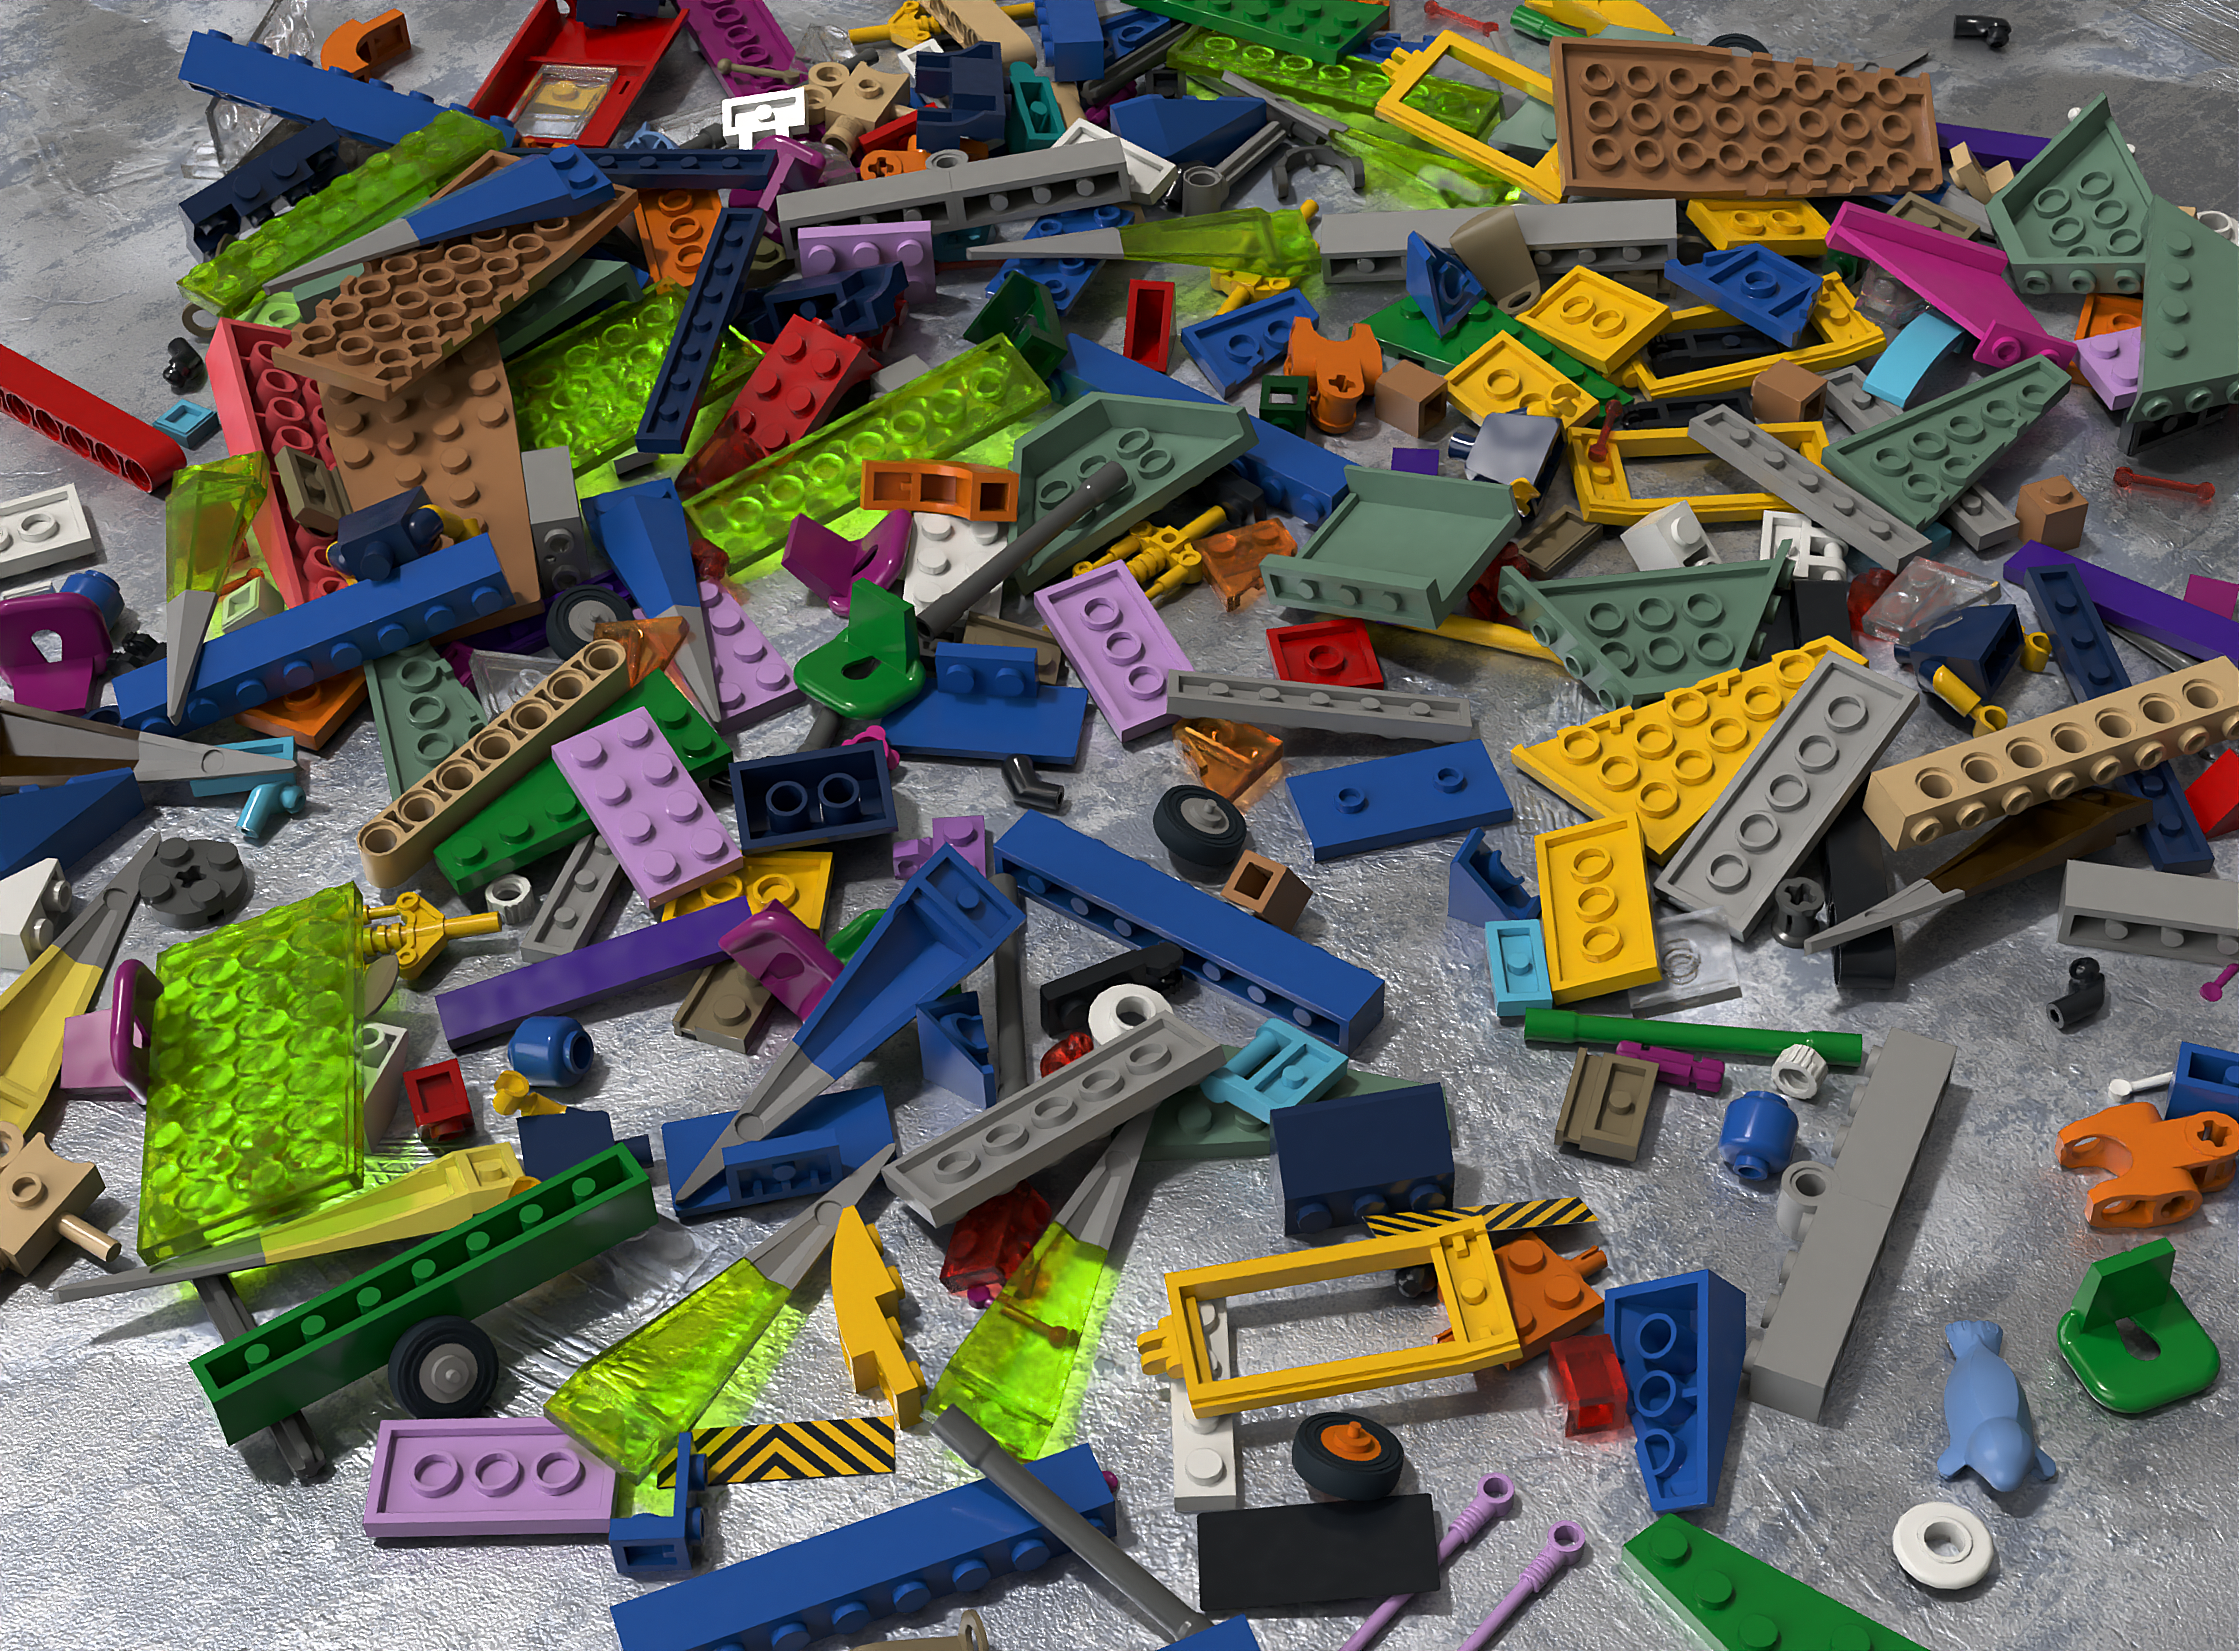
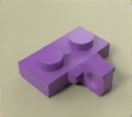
(963, 833)

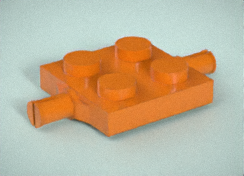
(1544, 1293)

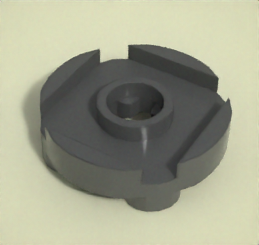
(181, 861)

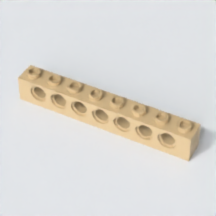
(2054, 754)

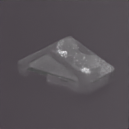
(1887, 299)

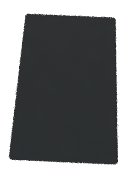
(1317, 1552)

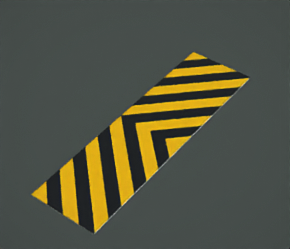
(1495, 1216)
(790, 1450)

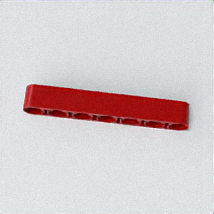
(86, 424)

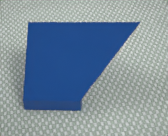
(1440, 284)
(1484, 888)
(956, 1048)

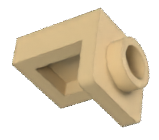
(1970, 175)

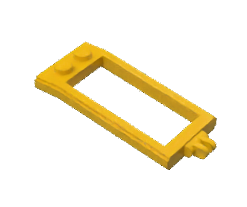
(1409, 69)
(1842, 328)
(1605, 492)
(1467, 1281)

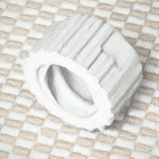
(510, 887)
(1792, 1081)

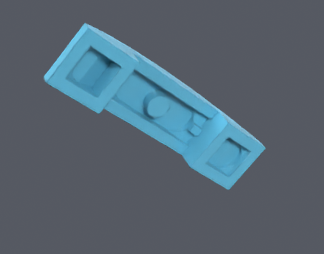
(1913, 354)

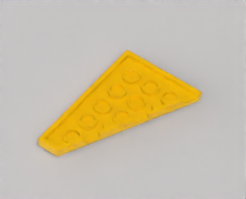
(1674, 753)

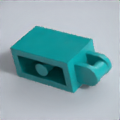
(1034, 112)

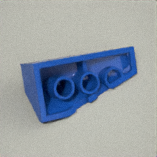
(1188, 126)
(65, 819)
(1682, 1369)

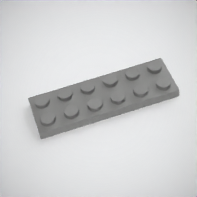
(1787, 792)
(1052, 1118)

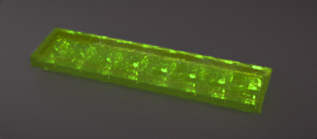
(1347, 87)
(341, 212)
(822, 472)

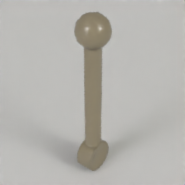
(725, 66)

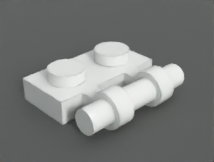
(764, 115)
(1797, 526)

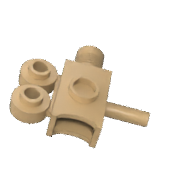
(854, 102)
(44, 1202)

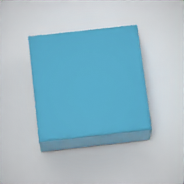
(187, 423)

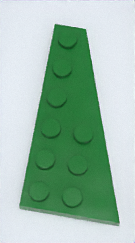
(1307, 28)
(1406, 331)
(544, 812)
(1742, 1601)

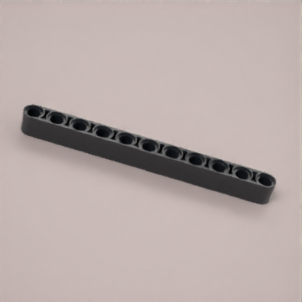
(1852, 845)

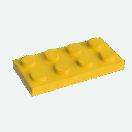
(1597, 908)

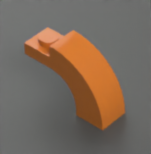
(366, 45)
(940, 487)

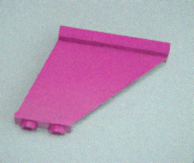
(1955, 278)

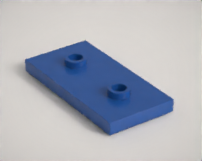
(1398, 799)

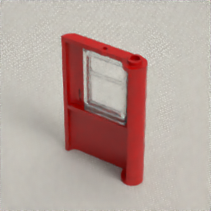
(572, 79)

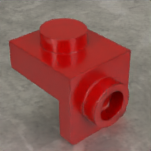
(439, 1101)

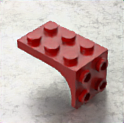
(800, 383)

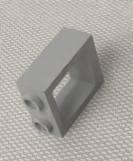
(555, 518)

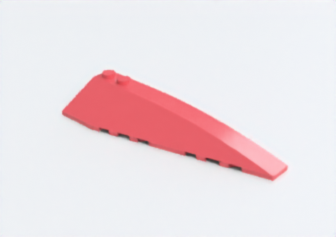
(264, 412)

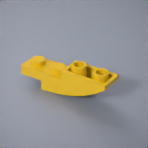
(1598, 14)
(870, 1319)

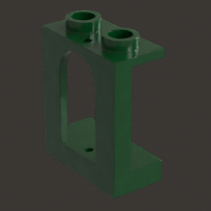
(1025, 299)

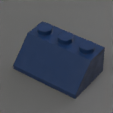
(813, 797)
(1360, 1158)

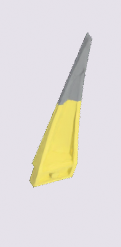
(57, 988)
(394, 1212)

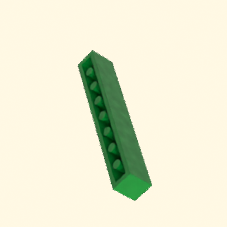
(454, 1273)

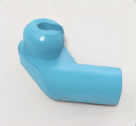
(269, 800)

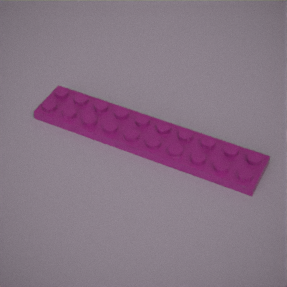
(749, 37)

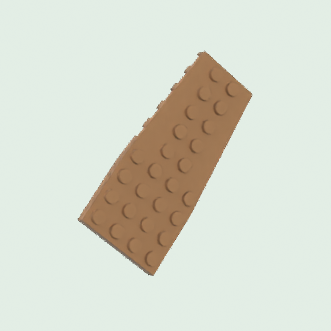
(1734, 127)
(438, 296)
(459, 442)

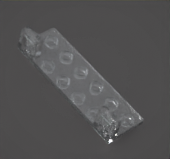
(236, 126)

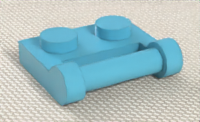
(1294, 1077)

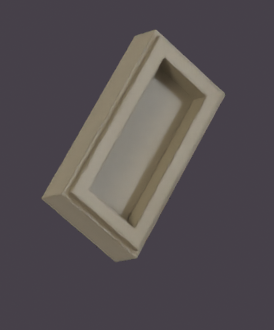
(1558, 542)

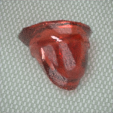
(720, 457)

